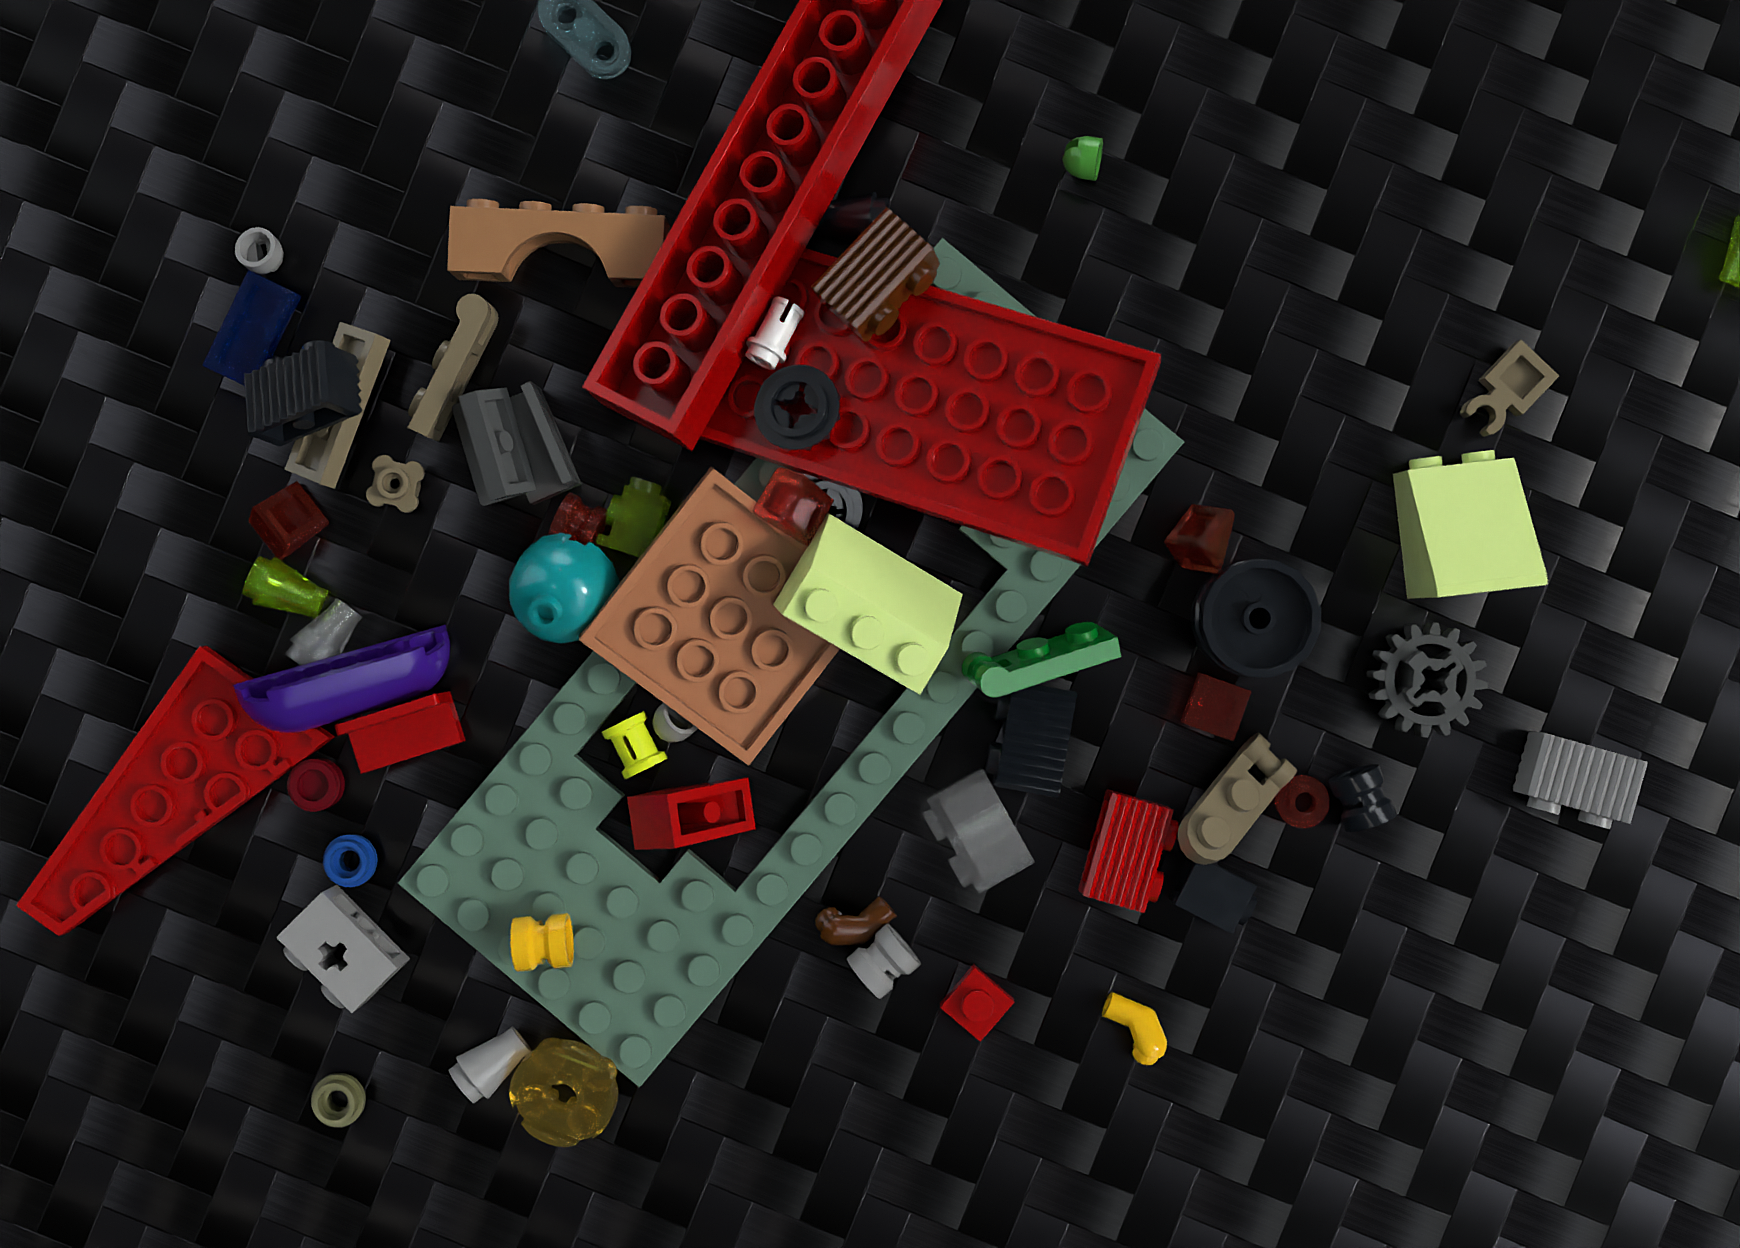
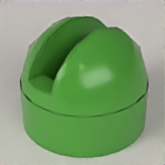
(1083, 157)

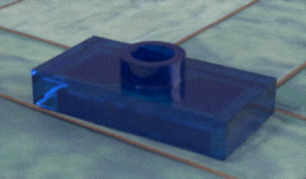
(251, 328)

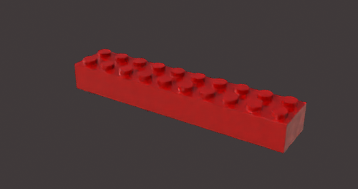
(754, 211)

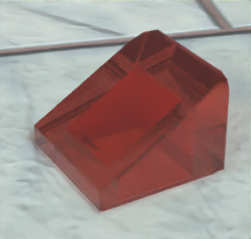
(793, 505)
(287, 520)
(1201, 538)

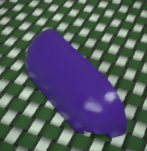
(347, 683)

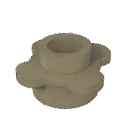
(410, 483)

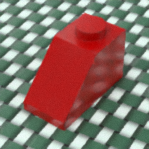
(691, 814)

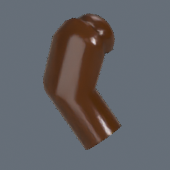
(850, 929)

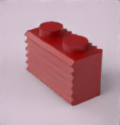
(1128, 851)

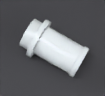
(773, 335)

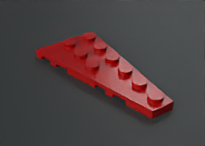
(170, 786)

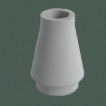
(488, 1065)

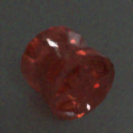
(579, 520)

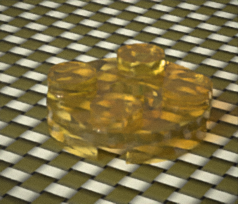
(571, 1064)

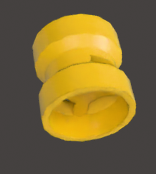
(535, 942)

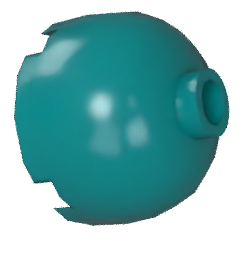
(560, 587)

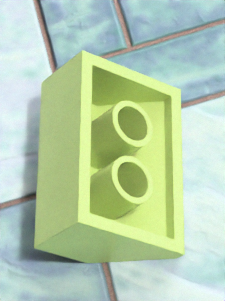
(871, 604)

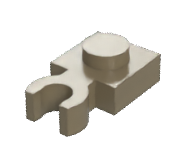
(1512, 384)

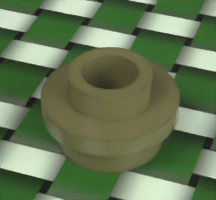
(327, 1110)

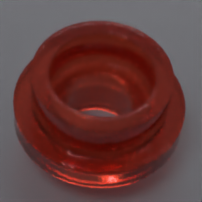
(1286, 799)

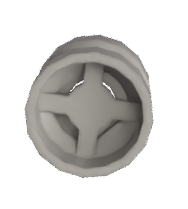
(883, 961)

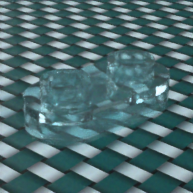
(586, 35)

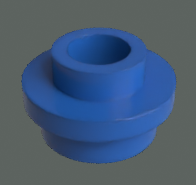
(334, 860)

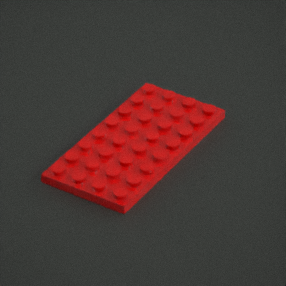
(960, 413)

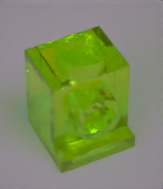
(635, 517)

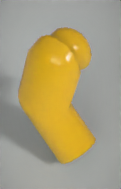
(1144, 1026)

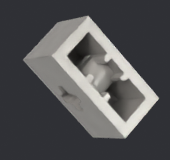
(369, 955)

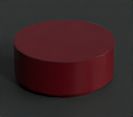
(315, 784)

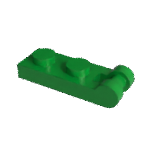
(1041, 659)

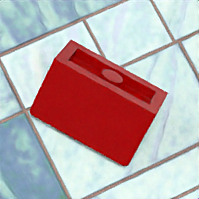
(403, 731)

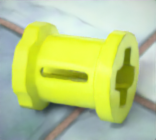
(634, 745)

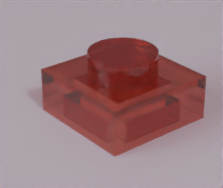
(1215, 706)

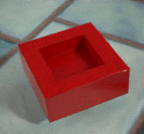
(976, 1002)

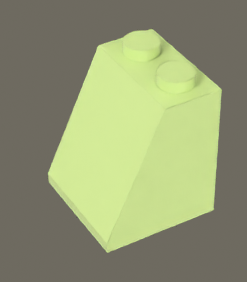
(1465, 527)

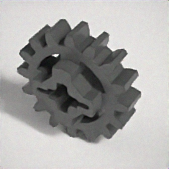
(1443, 694)

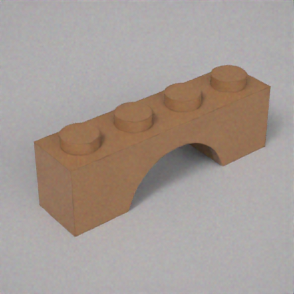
(494, 241)

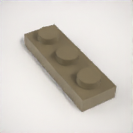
(324, 453)

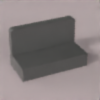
(493, 445)
(543, 445)

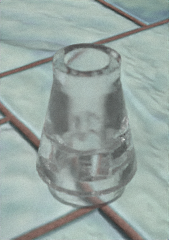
(324, 635)

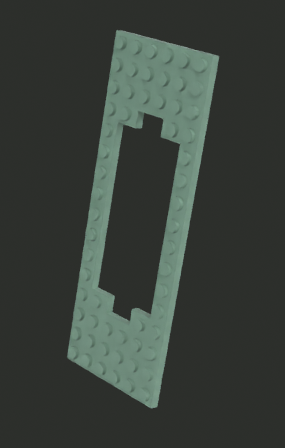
(665, 948)

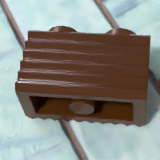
(877, 275)

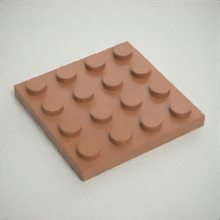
(702, 621)

